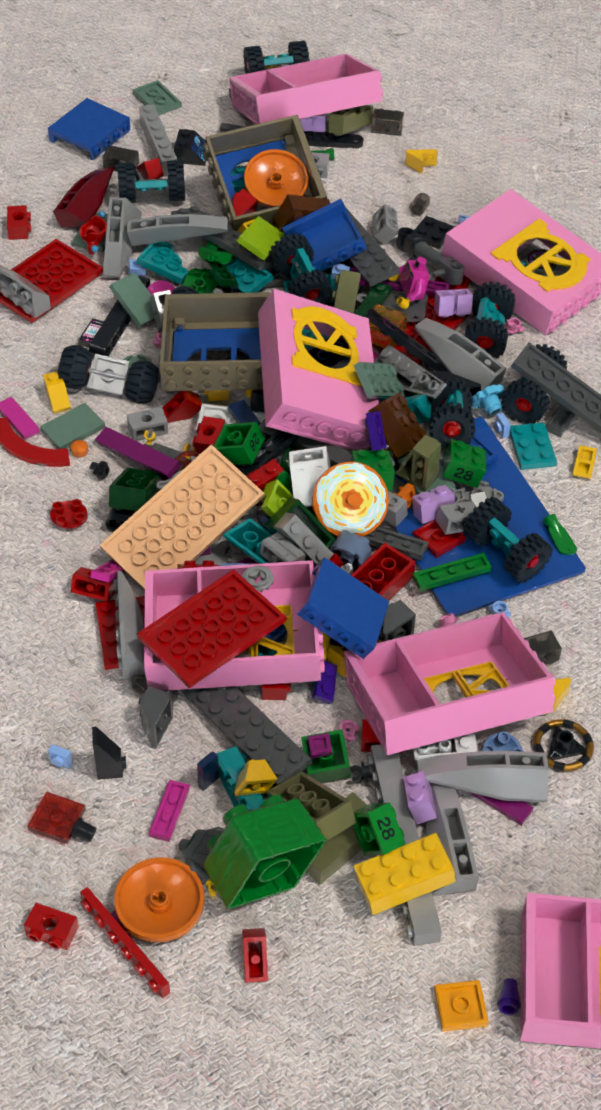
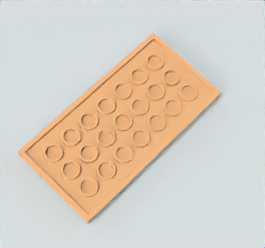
(183, 517)

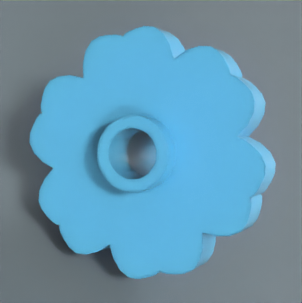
(489, 399)

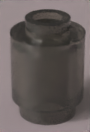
(419, 204)

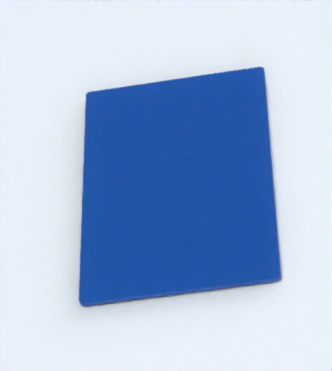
(526, 519)

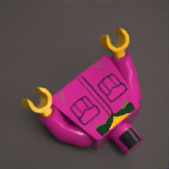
(414, 281)

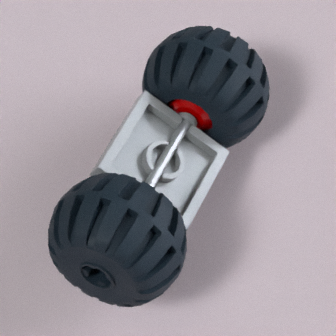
(108, 374)

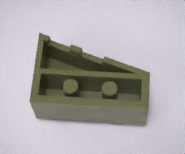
(350, 119)
(346, 291)
(422, 463)

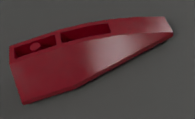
(83, 198)

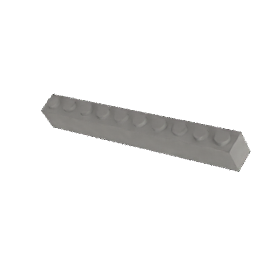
(388, 776)

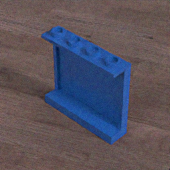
(90, 127)
(329, 234)
(344, 608)

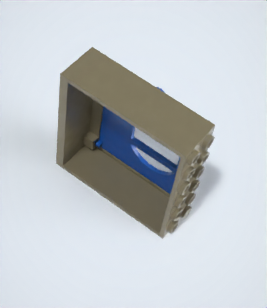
(240, 145)
(207, 324)

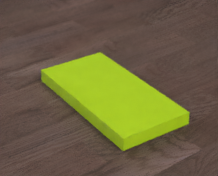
(260, 237)

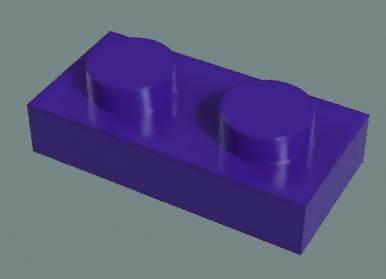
(376, 431)
(325, 689)

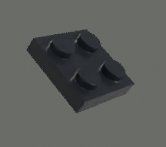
(433, 231)

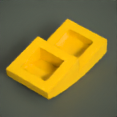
(584, 462)

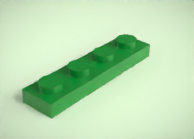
(452, 572)

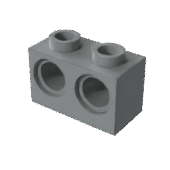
(385, 224)

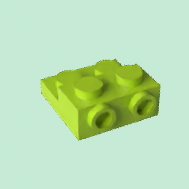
(275, 496)

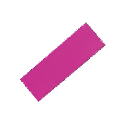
(18, 418)
(106, 571)
(169, 810)

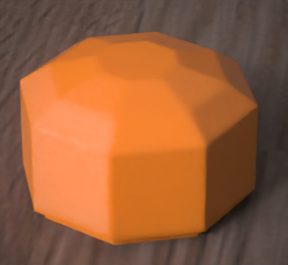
(79, 448)

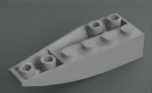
(173, 227)
(117, 244)
(23, 292)
(460, 354)
(410, 374)
(129, 648)
(491, 774)
(454, 836)

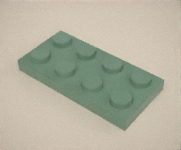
(378, 380)

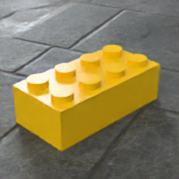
(404, 873)

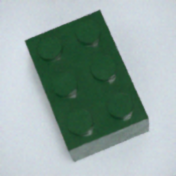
(133, 489)
(296, 507)

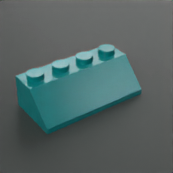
(248, 539)

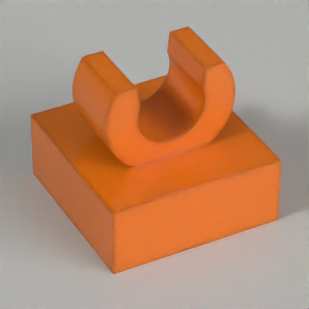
(406, 493)

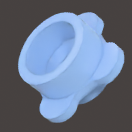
(499, 606)

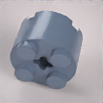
(352, 549)

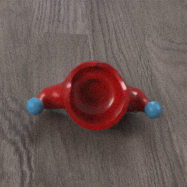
(93, 232)

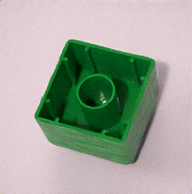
(262, 850)

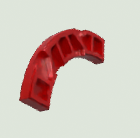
(30, 453)

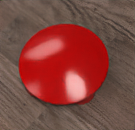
(68, 513)

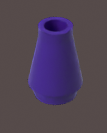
(509, 997)

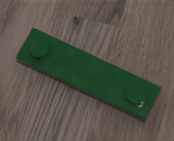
(220, 274)
(377, 295)

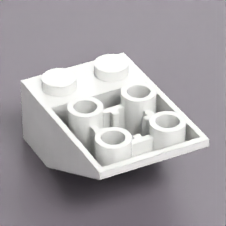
(305, 470)
(455, 745)

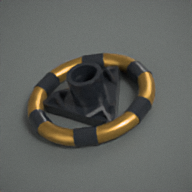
(564, 744)

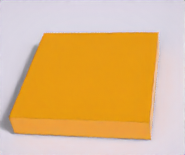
(461, 1005)

